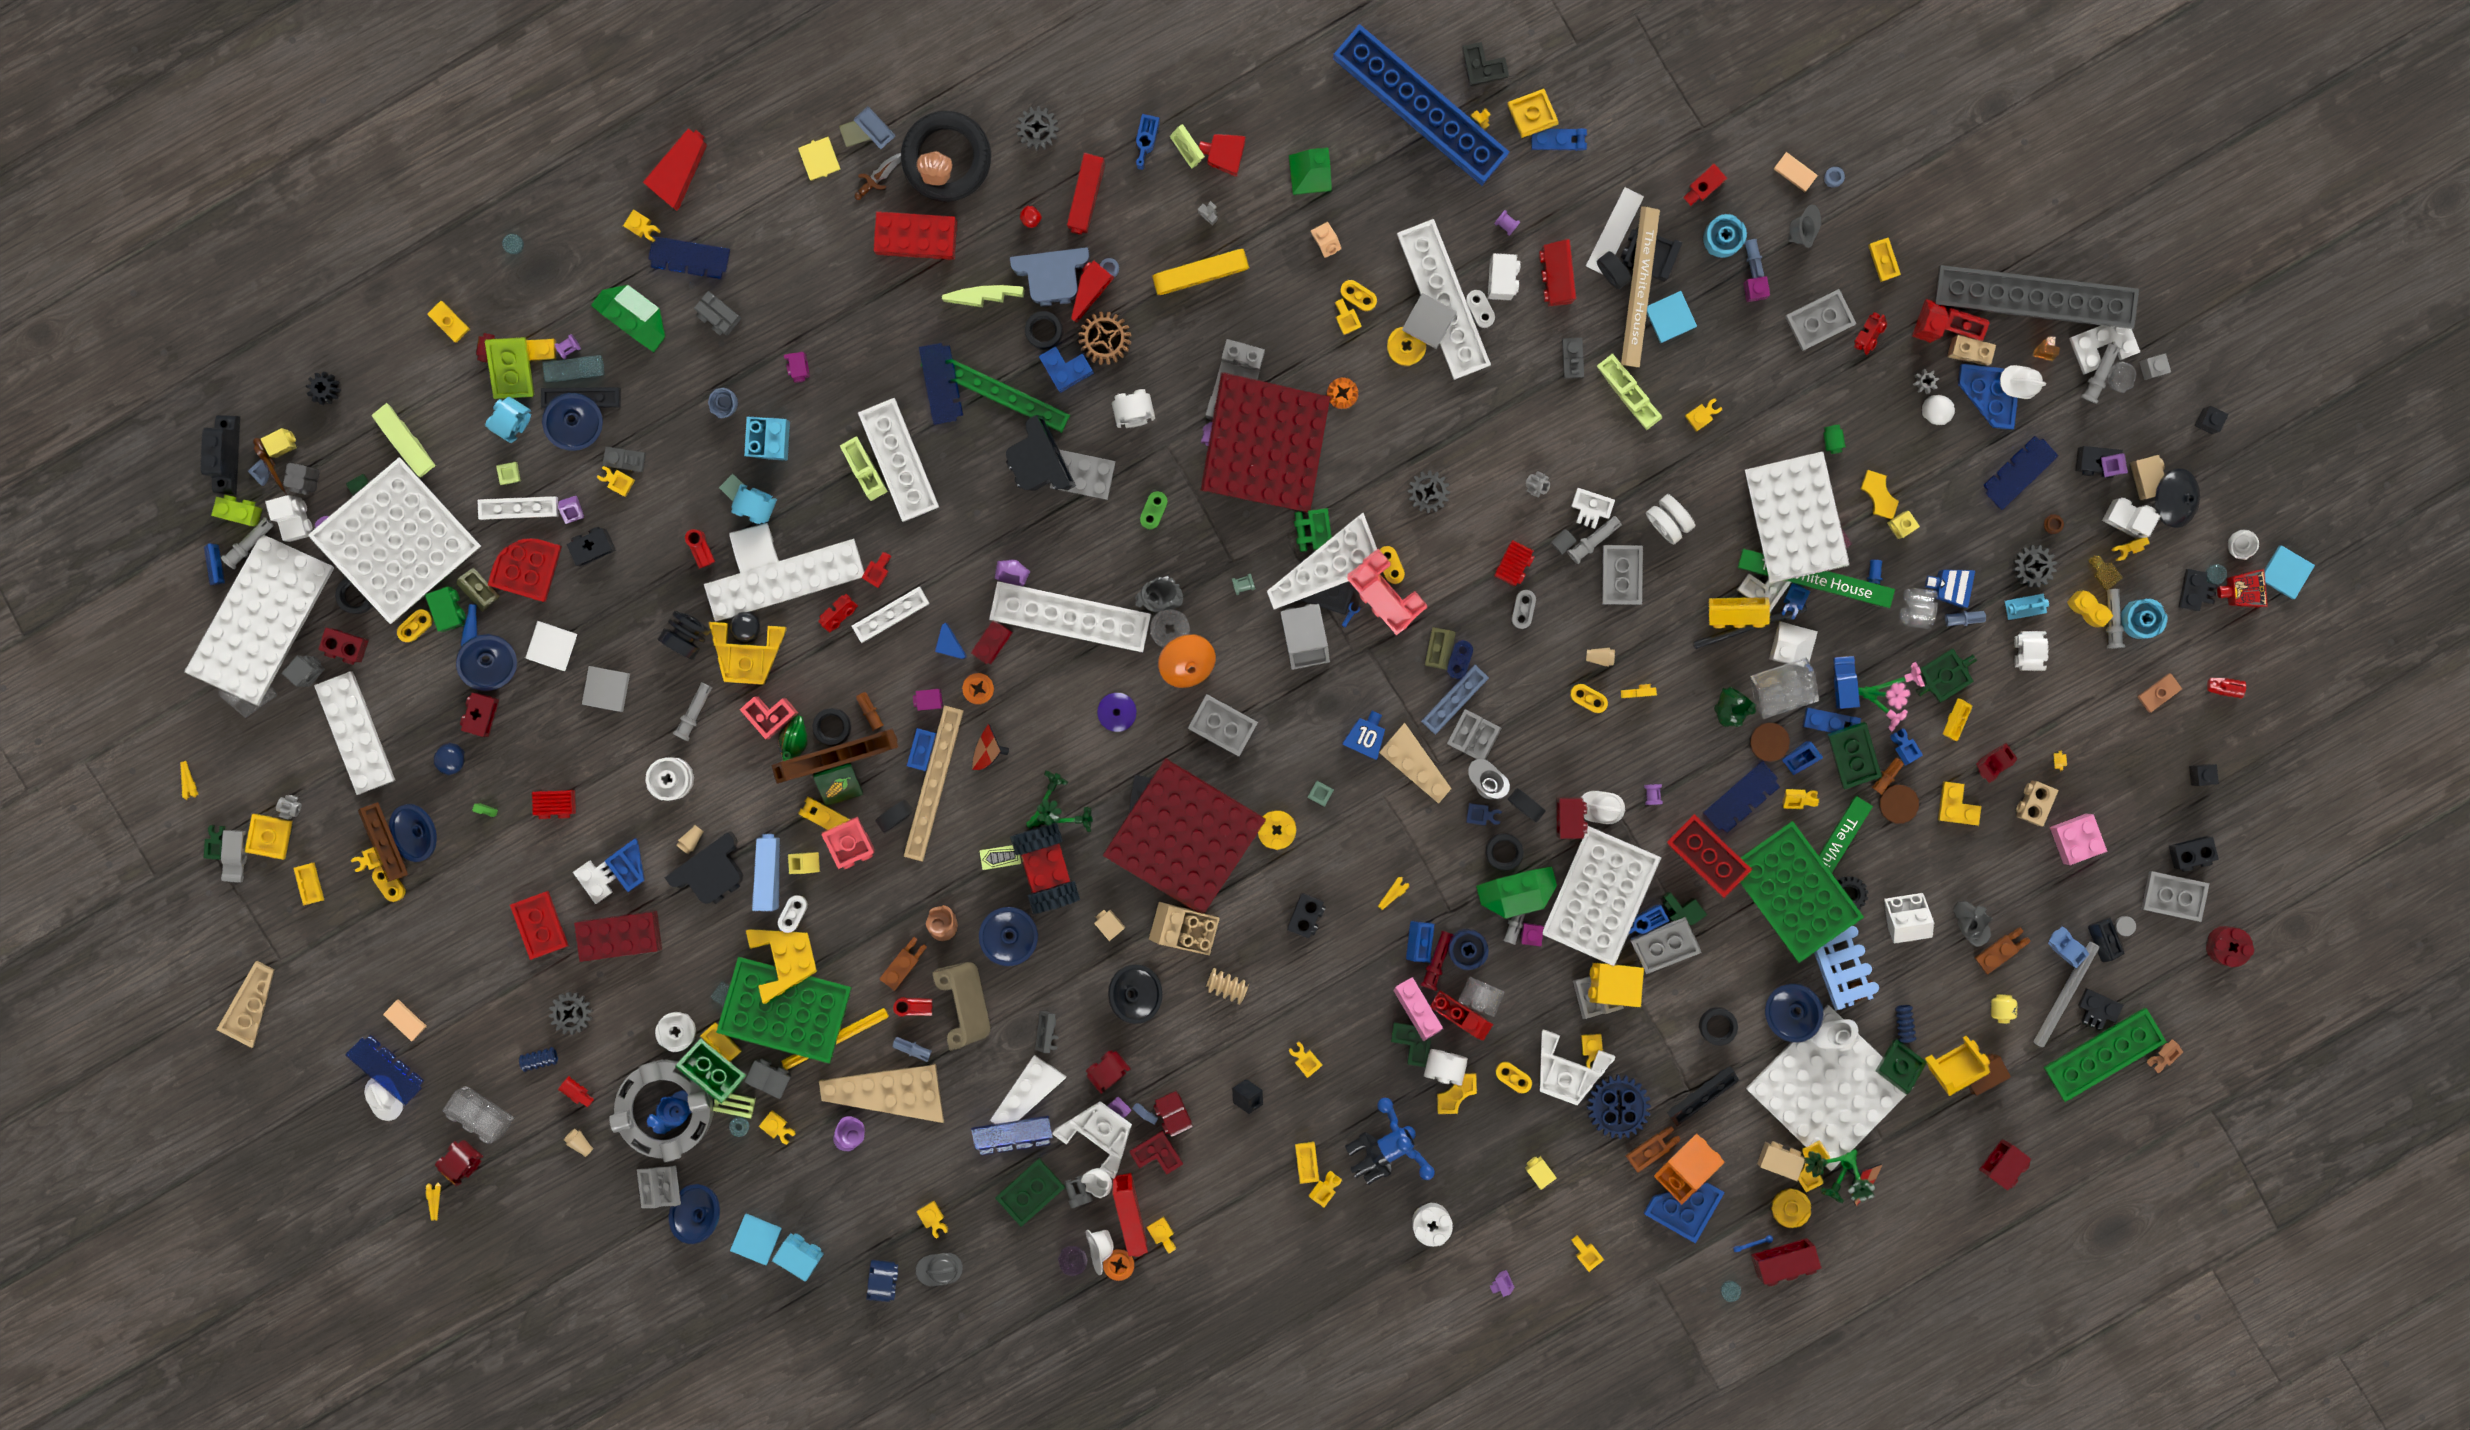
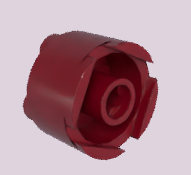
(2240, 949)
(1108, 1071)
(459, 1162)

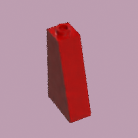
(675, 171)
(1086, 193)
(1129, 1215)

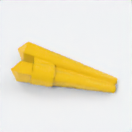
(187, 782)
(1394, 892)
(433, 1197)

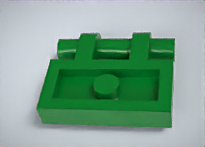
(1319, 528)

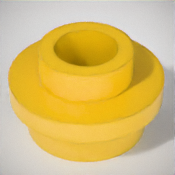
(2060, 760)

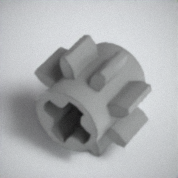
(1924, 386)
(1537, 484)
(288, 807)

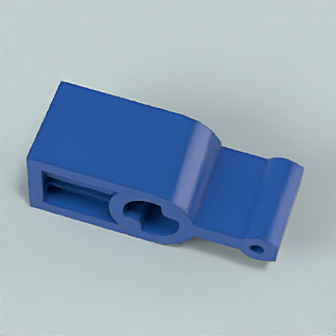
(1143, 133)
(1845, 683)
(1653, 917)

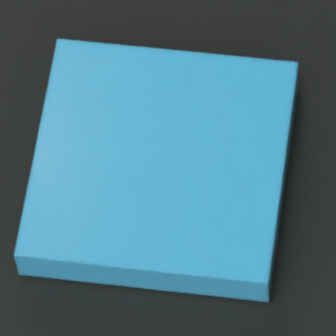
(1670, 317)
(2287, 572)
(756, 1239)

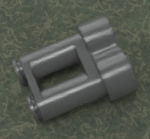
(1079, 1199)

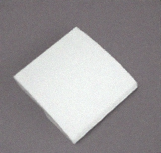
(753, 547)
(551, 646)

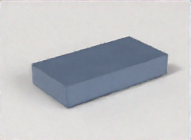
(874, 127)

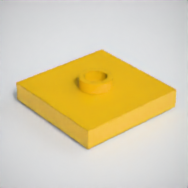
(1532, 113)
(268, 836)

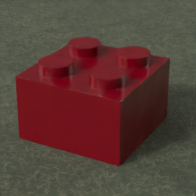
(1571, 817)
(2005, 1164)

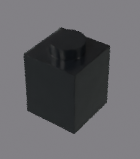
(2211, 420)
(2204, 774)

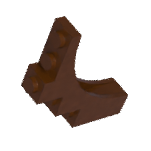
(835, 756)

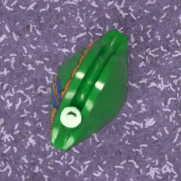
(793, 739)

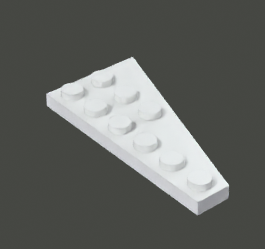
(1327, 565)

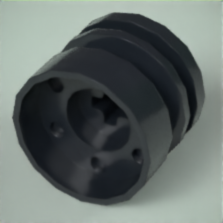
(684, 634)

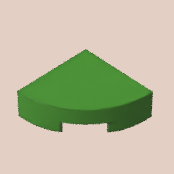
(481, 808)

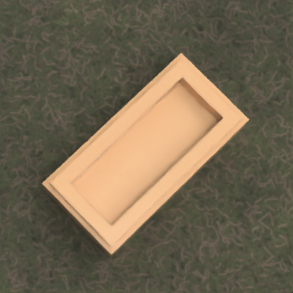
(1795, 172)
(404, 1020)

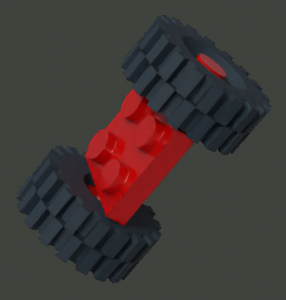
(1045, 868)

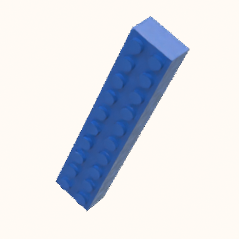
(1420, 105)

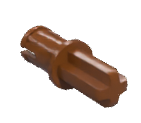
(869, 711)
(1887, 776)

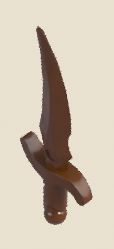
(262, 453)

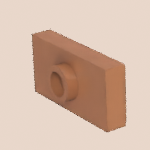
(2159, 692)

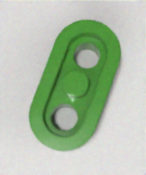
(1153, 510)

